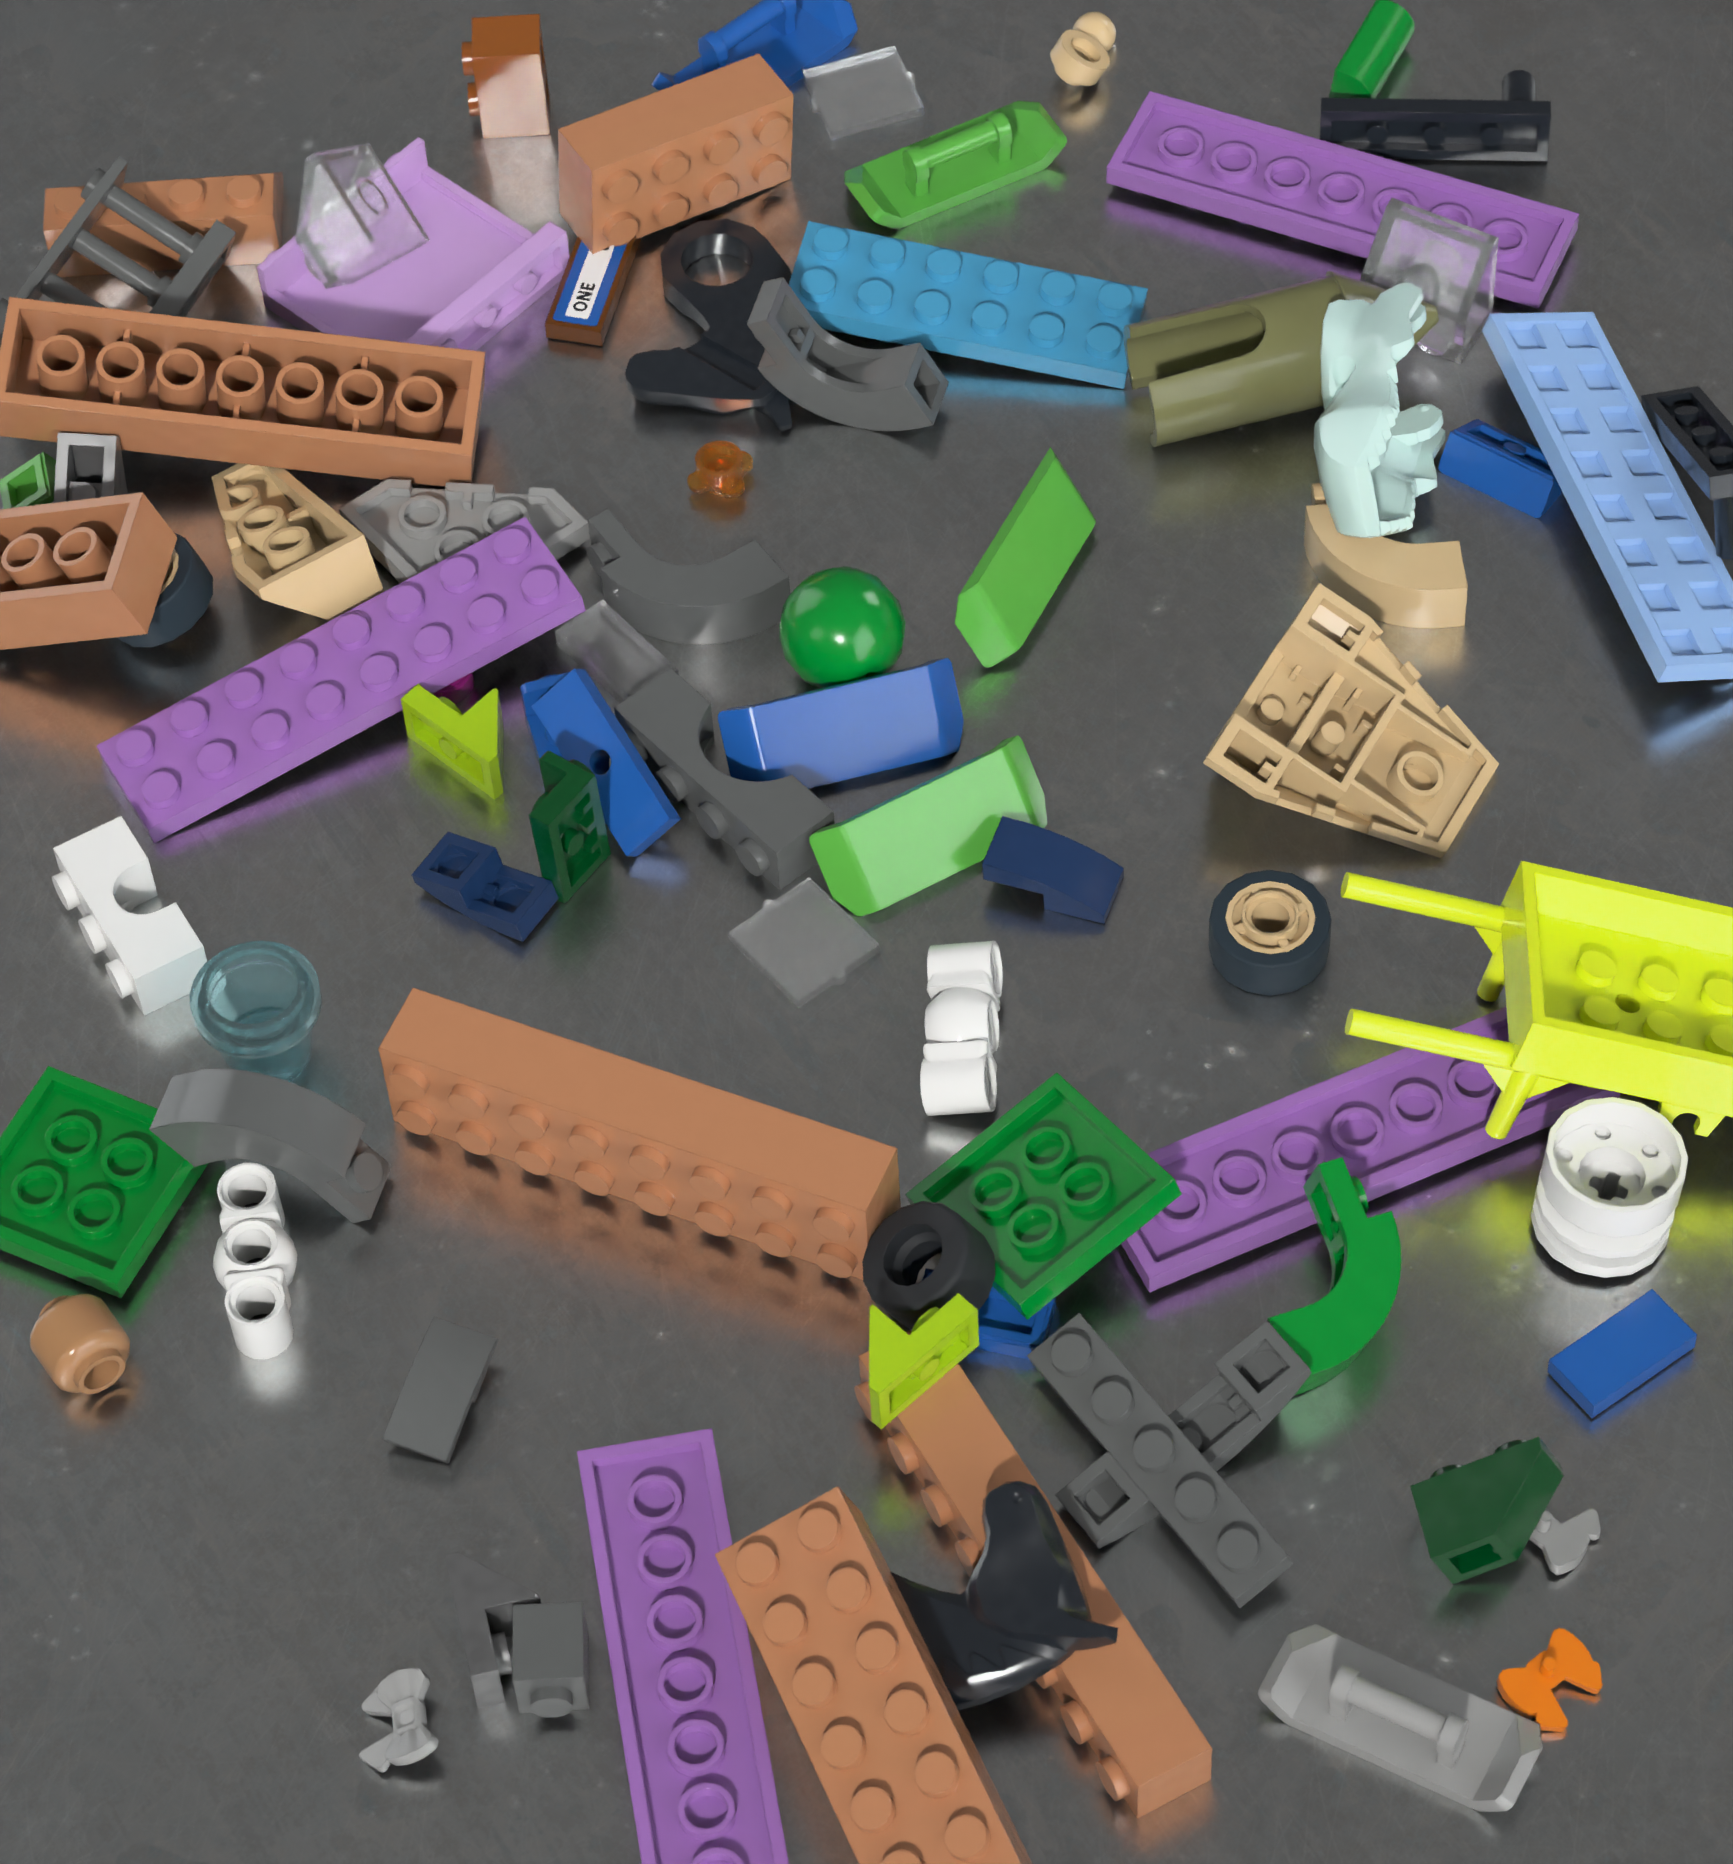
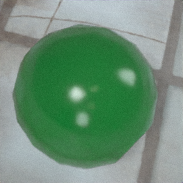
(841, 627)

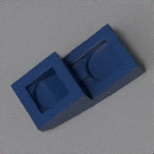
(1066, 872)
(478, 885)

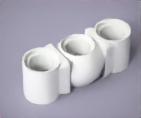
(961, 1028)
(258, 1285)

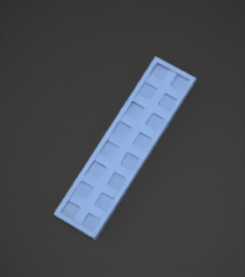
(1620, 490)

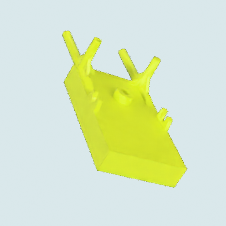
(1599, 991)

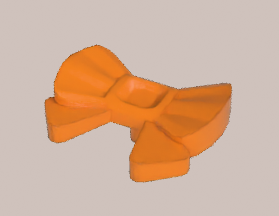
(1529, 1687)

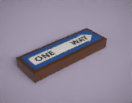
(589, 292)

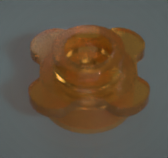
(720, 469)

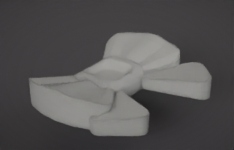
(1565, 1542)
(402, 1699)

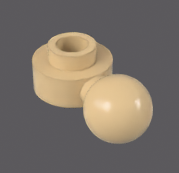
(1082, 52)

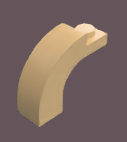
(1384, 577)

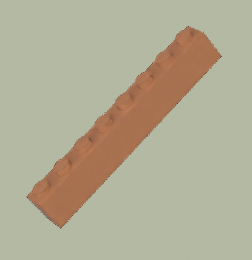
(1109, 1693)

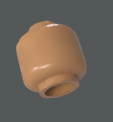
(80, 1343)

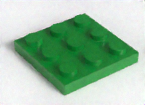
(87, 1182)
(1050, 1191)

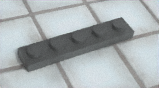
(1160, 1460)

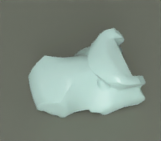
(1364, 447)

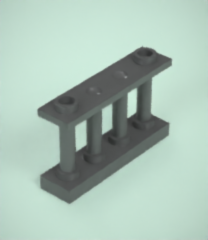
(167, 296)

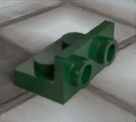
(568, 824)

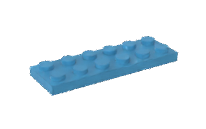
(966, 304)

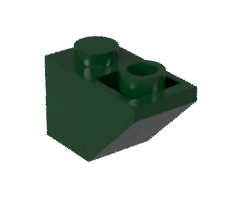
(1486, 1509)

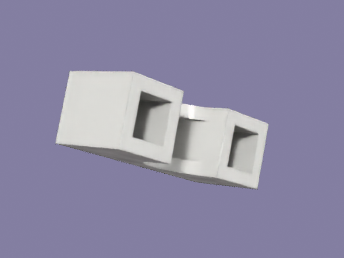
(148, 953)

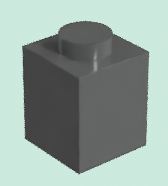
(551, 1658)

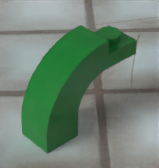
(1363, 1279)

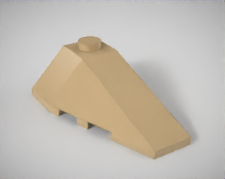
(293, 543)

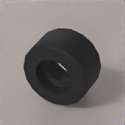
(905, 1245)

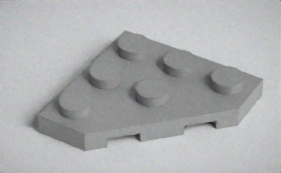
(421, 527)

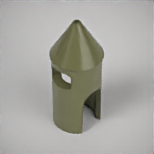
(1239, 357)

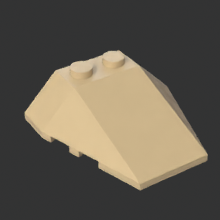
(1352, 735)

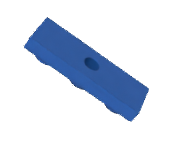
(591, 733)

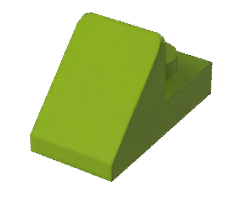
(464, 742)
(910, 1364)

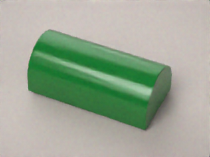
(1373, 52)

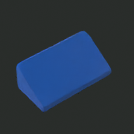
(1500, 467)

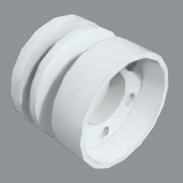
(1609, 1187)

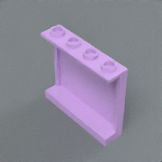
(445, 294)

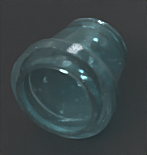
(258, 1007)

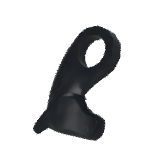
(721, 368)
(1018, 1609)

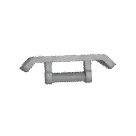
(1401, 1719)

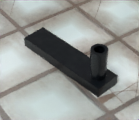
(1444, 128)
(1703, 446)

